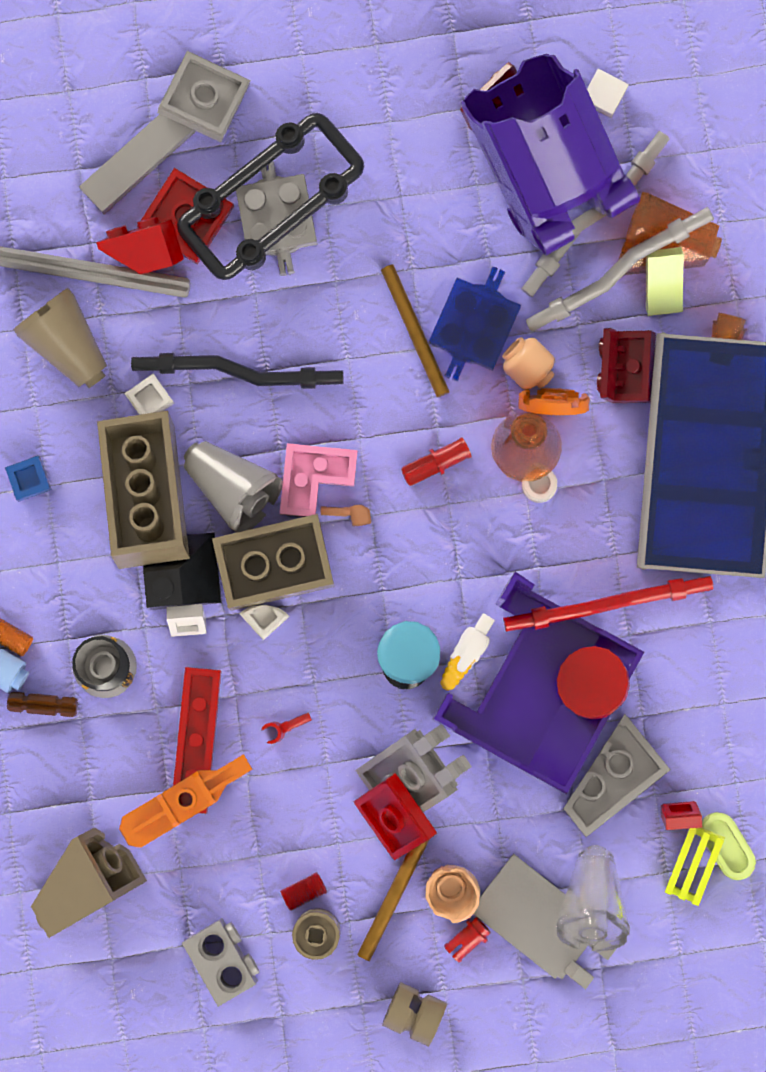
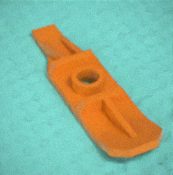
(165, 810)

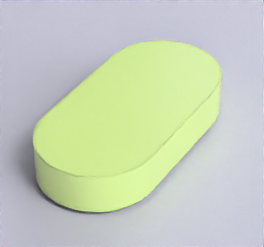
(735, 856)

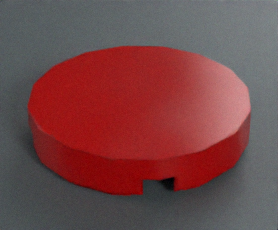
(593, 682)

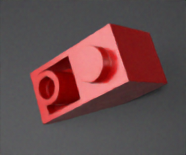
(145, 248)

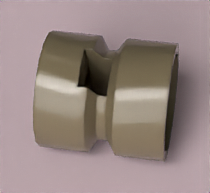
(316, 933)
(414, 1014)

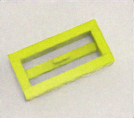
(683, 893)

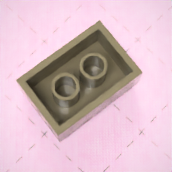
(273, 562)

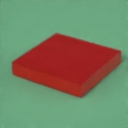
(177, 198)
(395, 817)

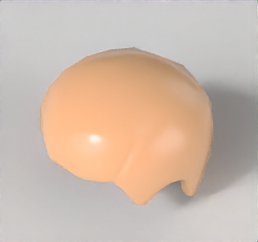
(453, 893)

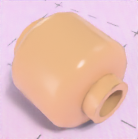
(528, 363)

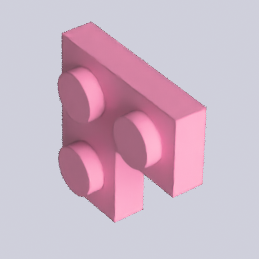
(308, 467)

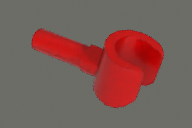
(286, 726)

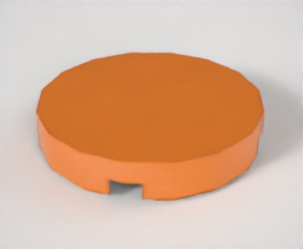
(554, 402)

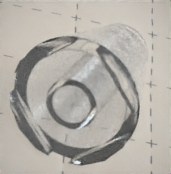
(594, 904)

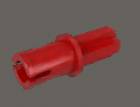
(436, 462)

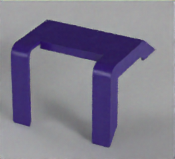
(522, 710)

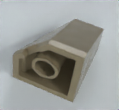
(85, 880)

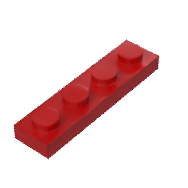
(197, 725)

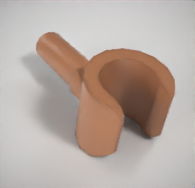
(359, 514)

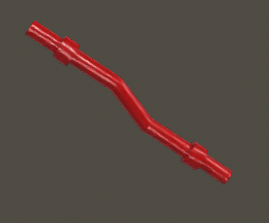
(674, 589)

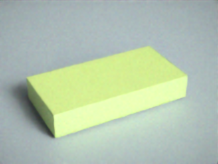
(664, 281)

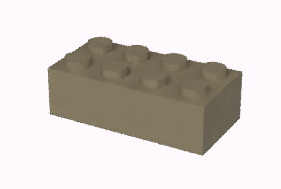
(143, 490)

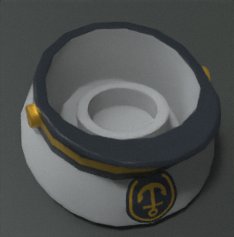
(104, 666)

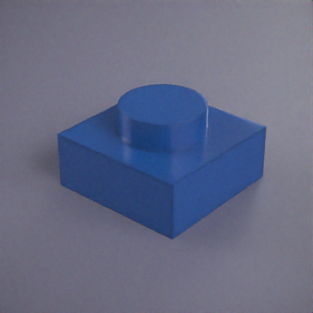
(28, 478)

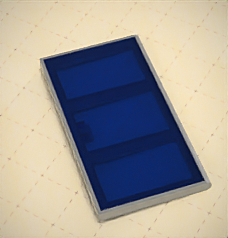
(706, 458)

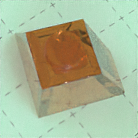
(652, 217)

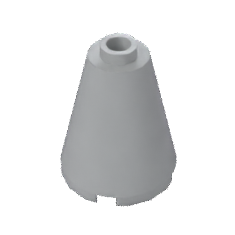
(232, 484)

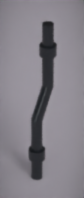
(168, 363)

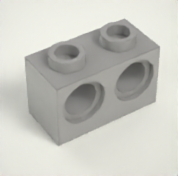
(211, 965)

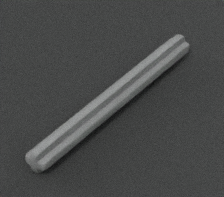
(94, 272)

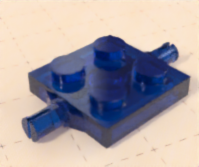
(474, 324)

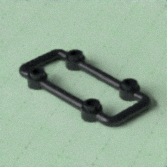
(289, 140)

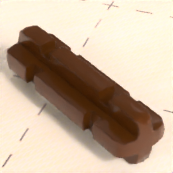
(42, 704)

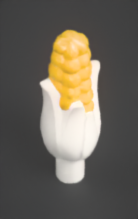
(467, 652)

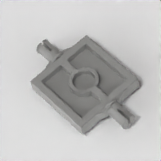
(270, 202)

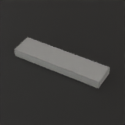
(134, 162)

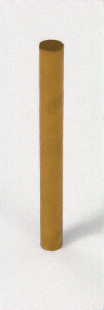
(415, 330)
(390, 902)

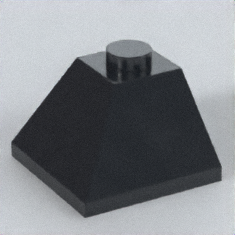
(185, 580)

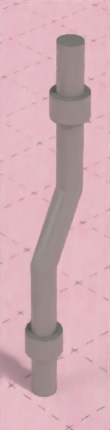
(676, 231)
(548, 265)

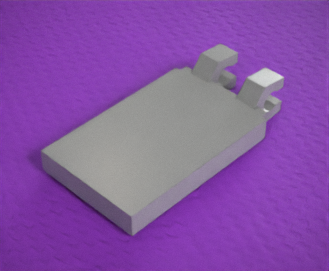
(416, 767)
(525, 913)

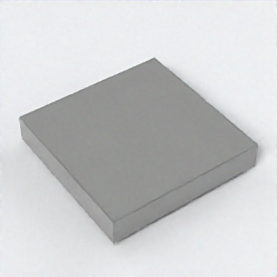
(203, 96)

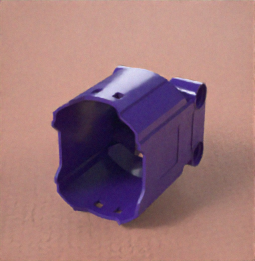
(548, 151)

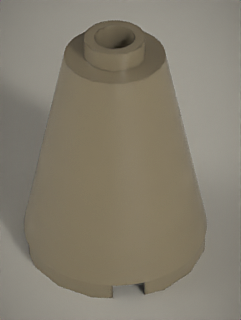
(64, 339)

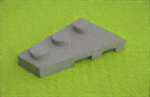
(616, 778)

